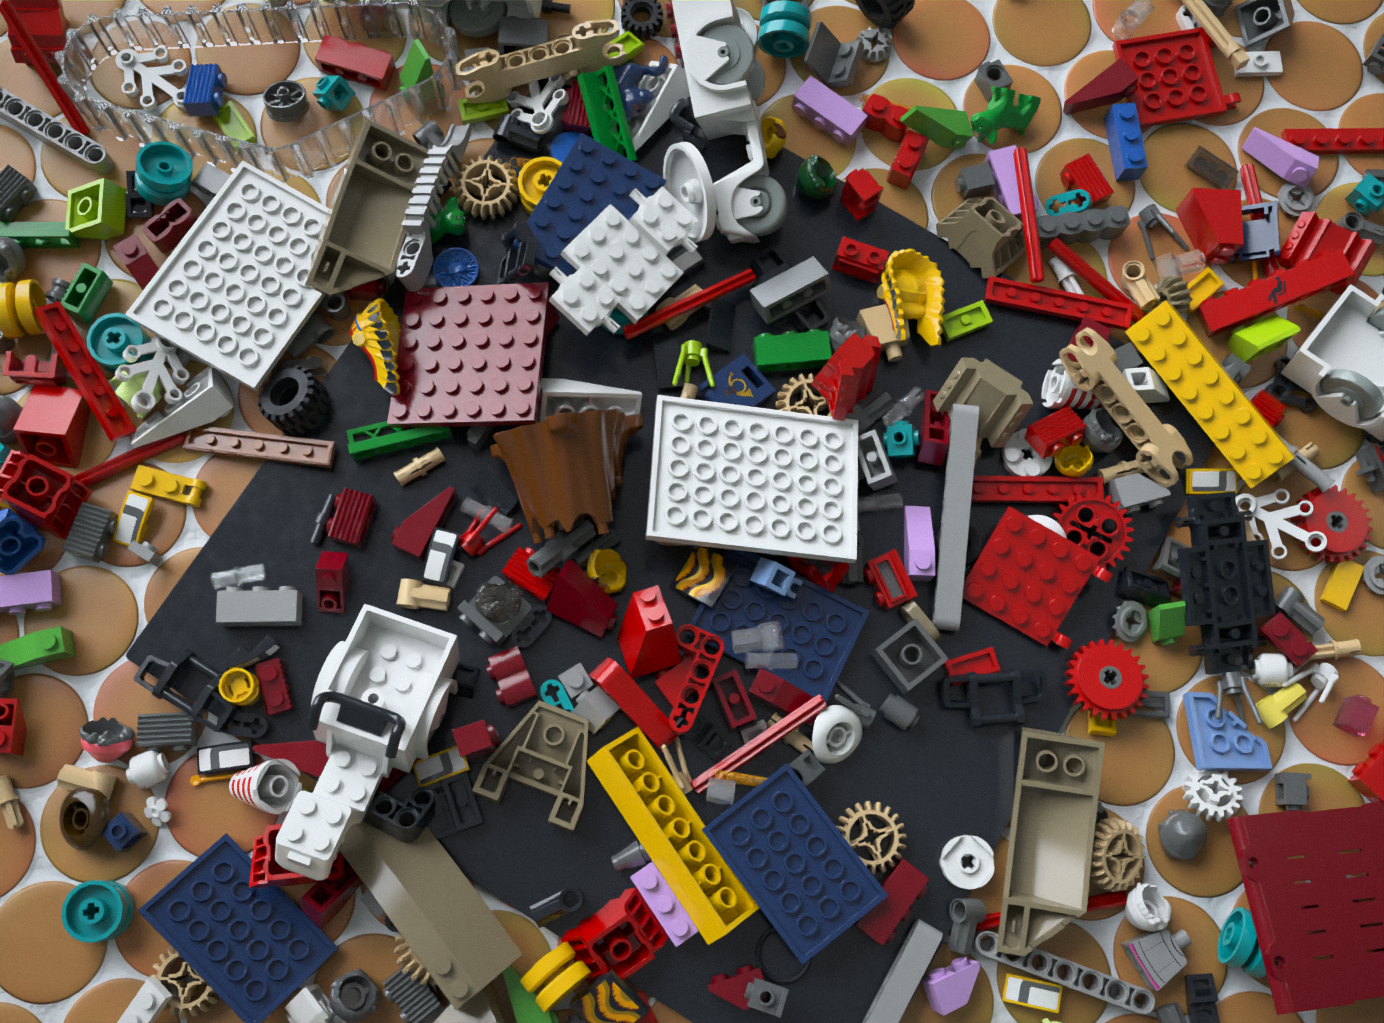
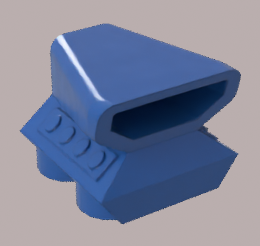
(17, 542)

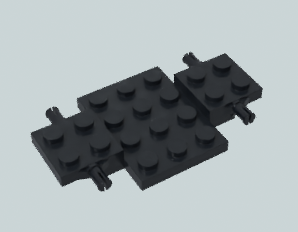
(1224, 582)

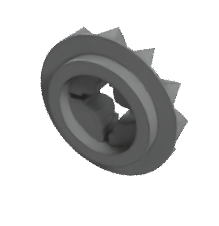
(881, 50)
(1288, 192)
(1370, 570)
(1137, 614)

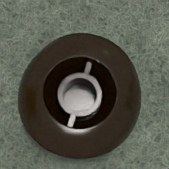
(83, 817)

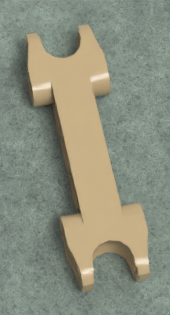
(583, 50)
(1099, 374)

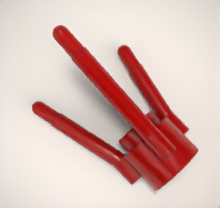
(472, 541)

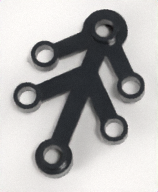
(1283, 391)

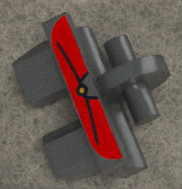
(1372, 466)

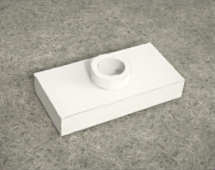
(1261, 64)

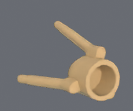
(682, 779)

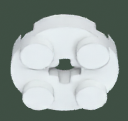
(1014, 459)
(982, 860)

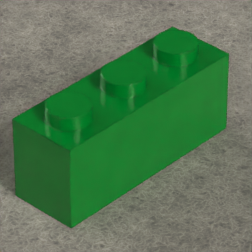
(791, 351)

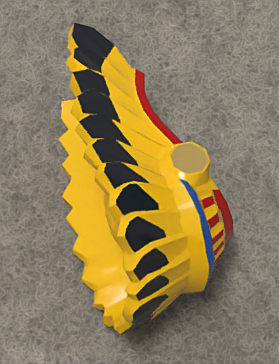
(913, 291)
(378, 336)

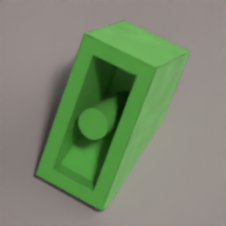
(1167, 622)

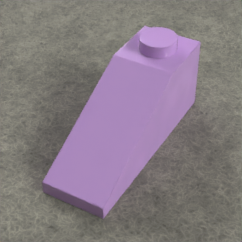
(1282, 157)
(918, 543)

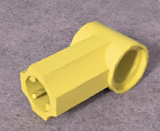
(1275, 707)

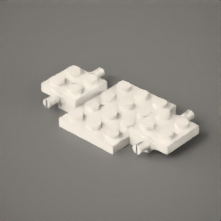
(623, 262)

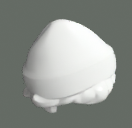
(1147, 908)

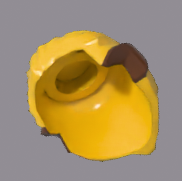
(774, 135)
(607, 570)

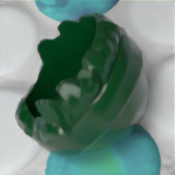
(816, 178)

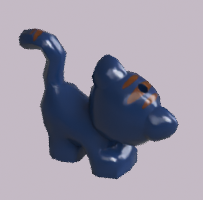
(627, 77)

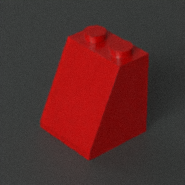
(1213, 222)
(53, 425)
(648, 634)

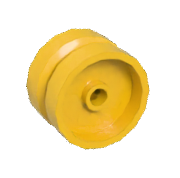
(535, 179)
(18, 308)
(552, 973)

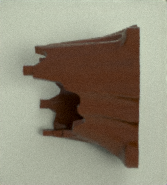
(567, 467)

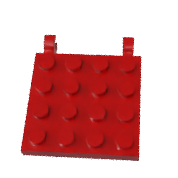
(1174, 77)
(1030, 577)

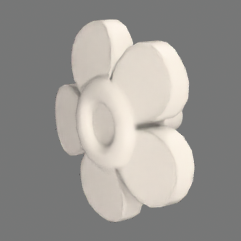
(157, 811)

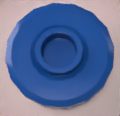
(455, 268)

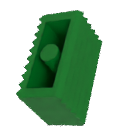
(86, 293)

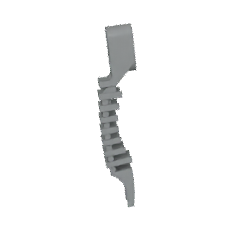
(416, 254)

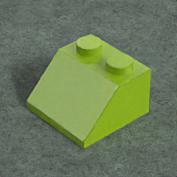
(96, 210)
(1261, 337)

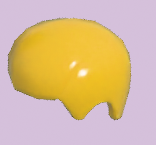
(1074, 461)

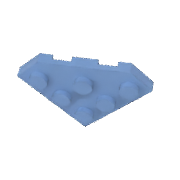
(1222, 742)

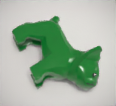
(1003, 114)
(448, 221)

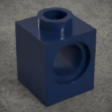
(124, 831)

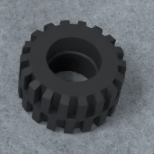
(885, 12)
(293, 400)

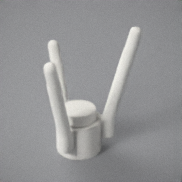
(1322, 677)

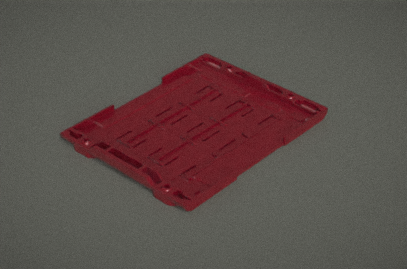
(1275, 902)

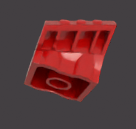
(46, 25)
(1315, 235)
(849, 374)
(41, 493)
(266, 870)
(617, 937)

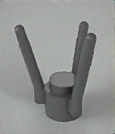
(1152, 218)
(1233, 684)
(861, 708)

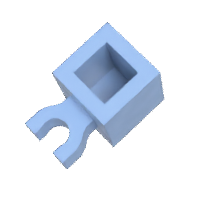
(775, 577)

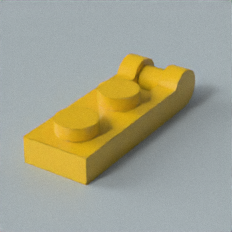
(168, 486)

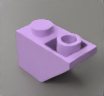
(951, 986)

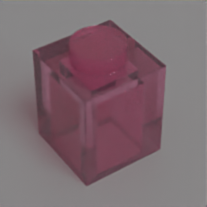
(1356, 715)

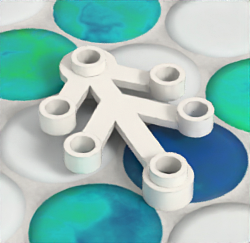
(150, 75)
(542, 119)
(155, 369)
(1275, 520)

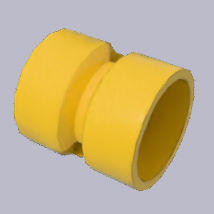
(240, 687)

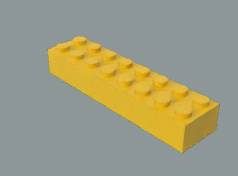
(1210, 394)
(672, 834)

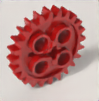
(1101, 511)

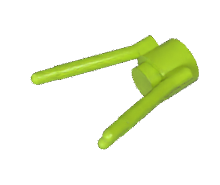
(692, 353)

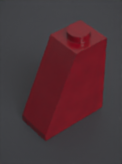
(582, 601)

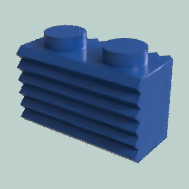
(204, 90)

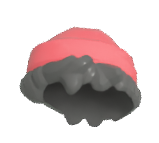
(106, 739)

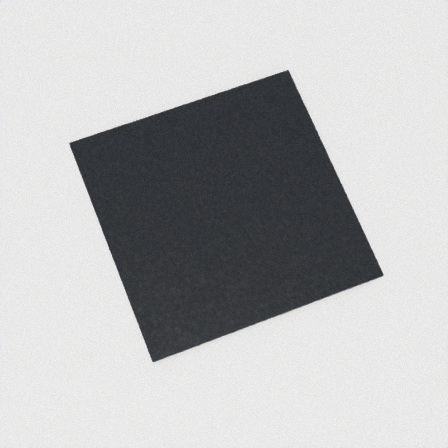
(934, 776)

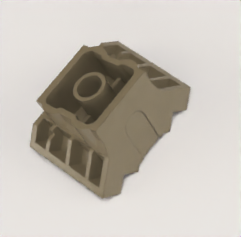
(984, 234)
(992, 389)

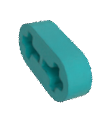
(1067, 198)
(562, 695)

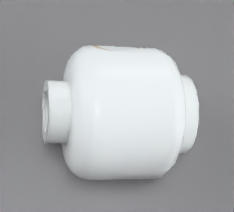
(1272, 670)
(147, 769)

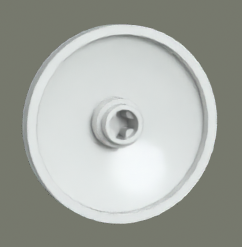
(692, 186)

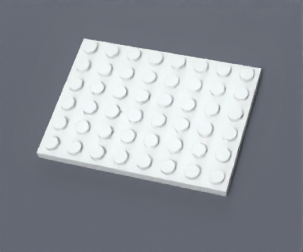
(238, 278)
(753, 480)

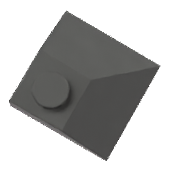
(1263, 19)

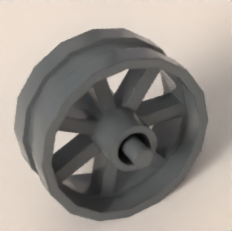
(283, 101)

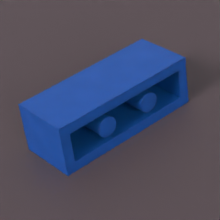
(1125, 142)

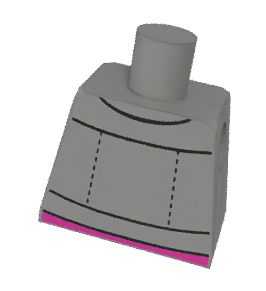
(1157, 955)

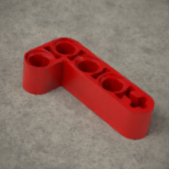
(691, 682)
(633, 702)

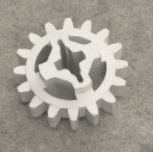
(1212, 789)

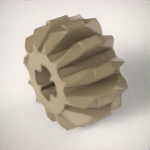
(1175, 291)

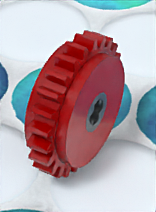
(1348, 520)
(1102, 698)

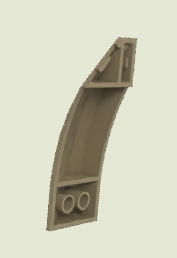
(367, 211)
(1049, 838)
(432, 909)

